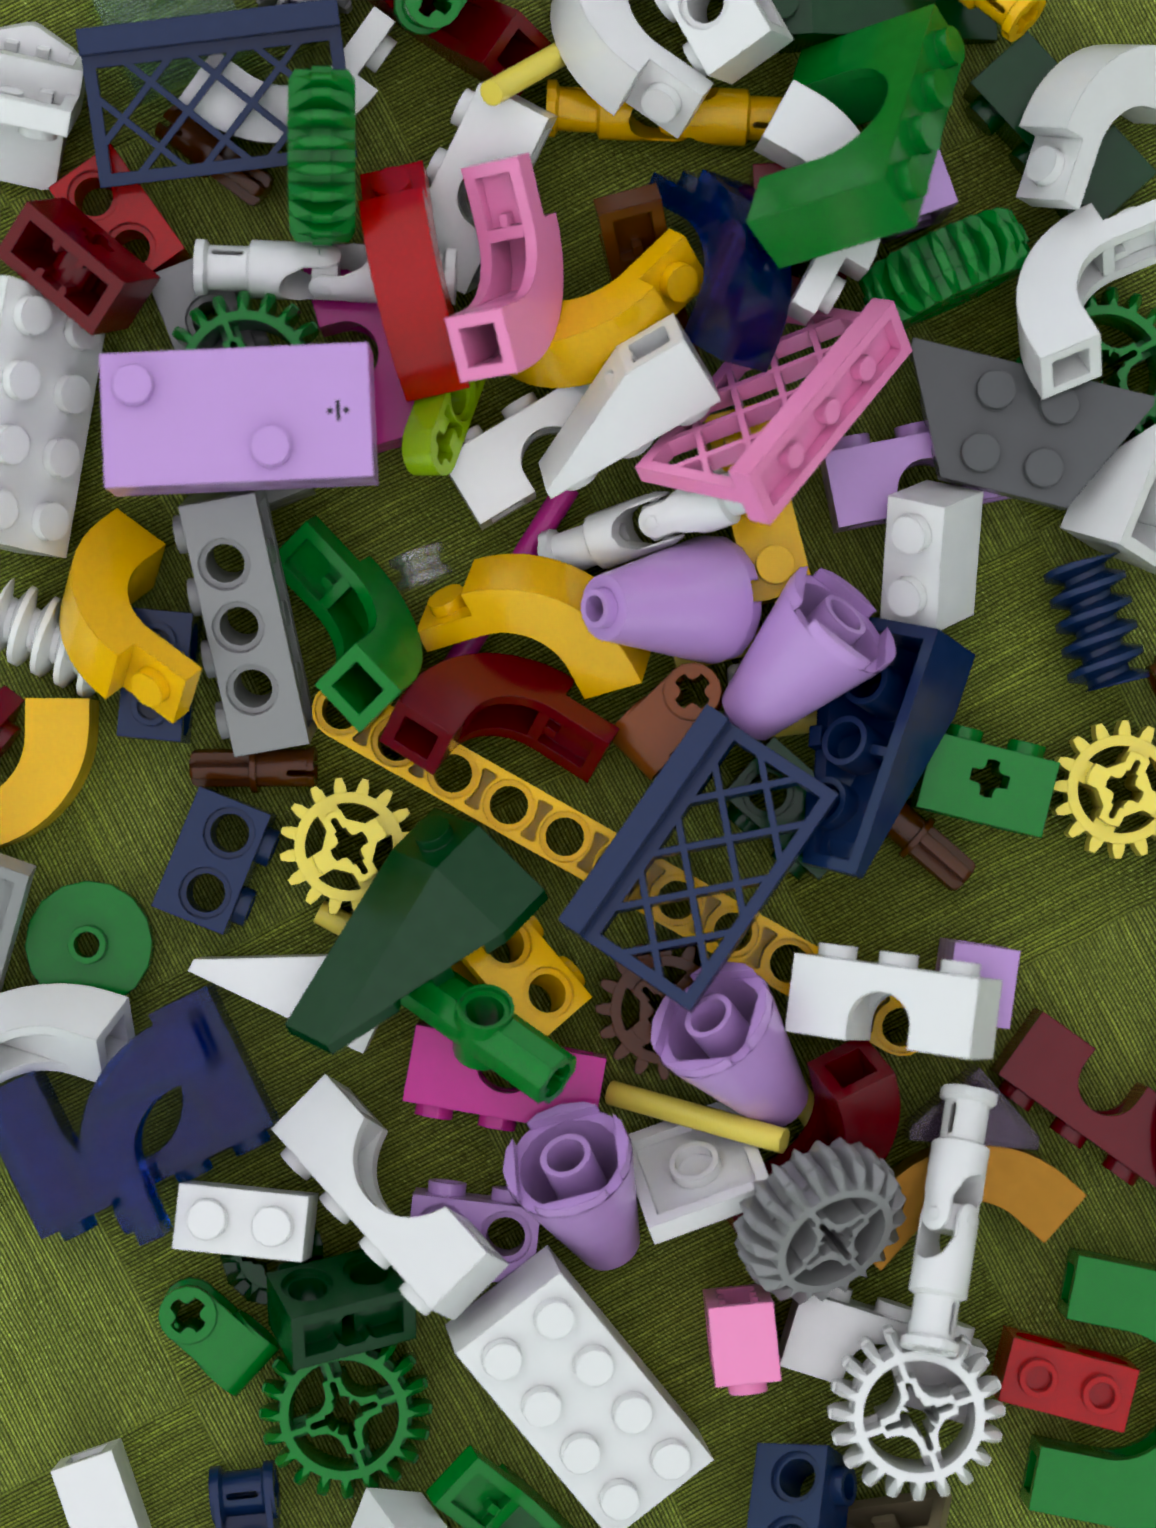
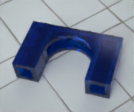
(217, 1113)

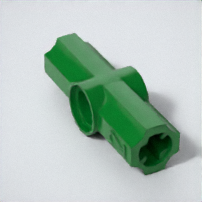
(492, 1036)

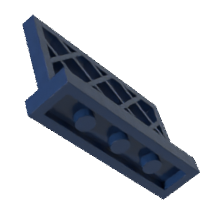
(193, 38)
(652, 825)

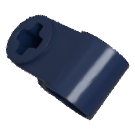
(245, 1497)

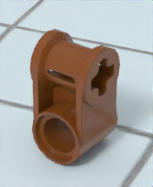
(657, 721)

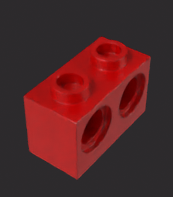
(130, 214)
(1064, 1379)

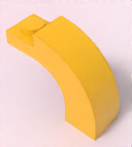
(594, 324)
(534, 600)
(102, 632)
(52, 766)

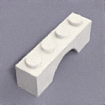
(339, 1145)

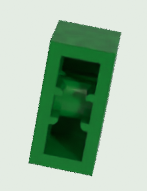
(1018, 803)

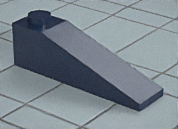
(879, 743)

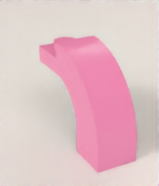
(519, 273)

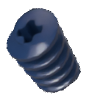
(1095, 623)

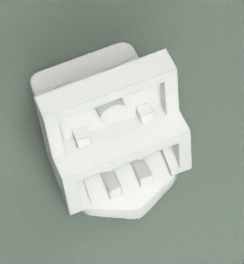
(38, 103)

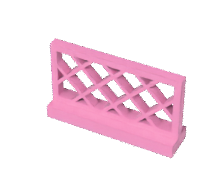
(802, 422)

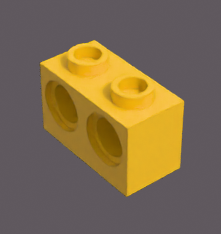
(530, 963)

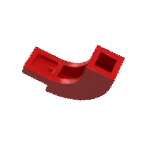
(409, 278)

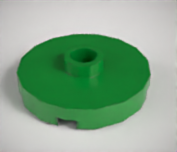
(110, 915)

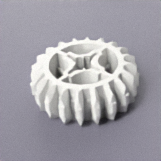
(934, 1464)

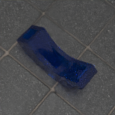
(742, 289)
(118, 1111)

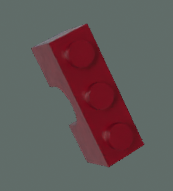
(1045, 1067)

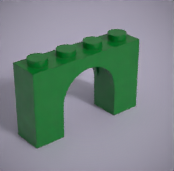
(876, 183)
(1084, 1480)

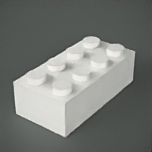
(44, 418)
(578, 1392)

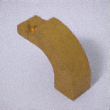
(1014, 1181)

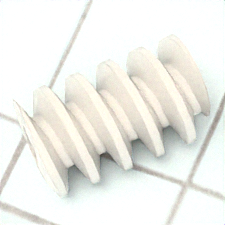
(37, 635)

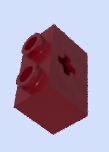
(77, 265)

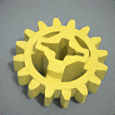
(1105, 816)
(322, 862)

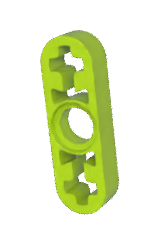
(439, 430)

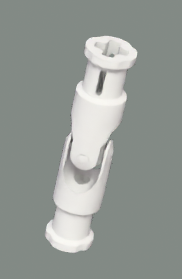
(277, 266)
(610, 537)
(950, 1208)

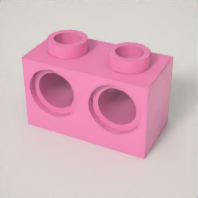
(742, 1338)

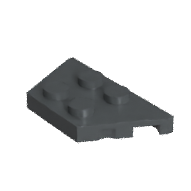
(1007, 441)

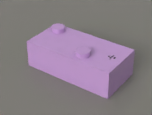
(238, 419)

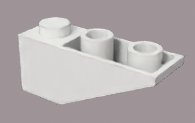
(636, 397)

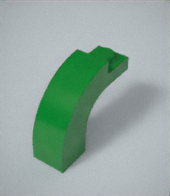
(364, 616)
(490, 1496)

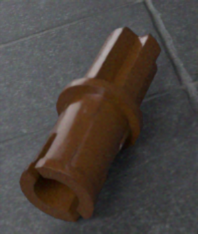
(196, 145)
(255, 770)
(930, 848)

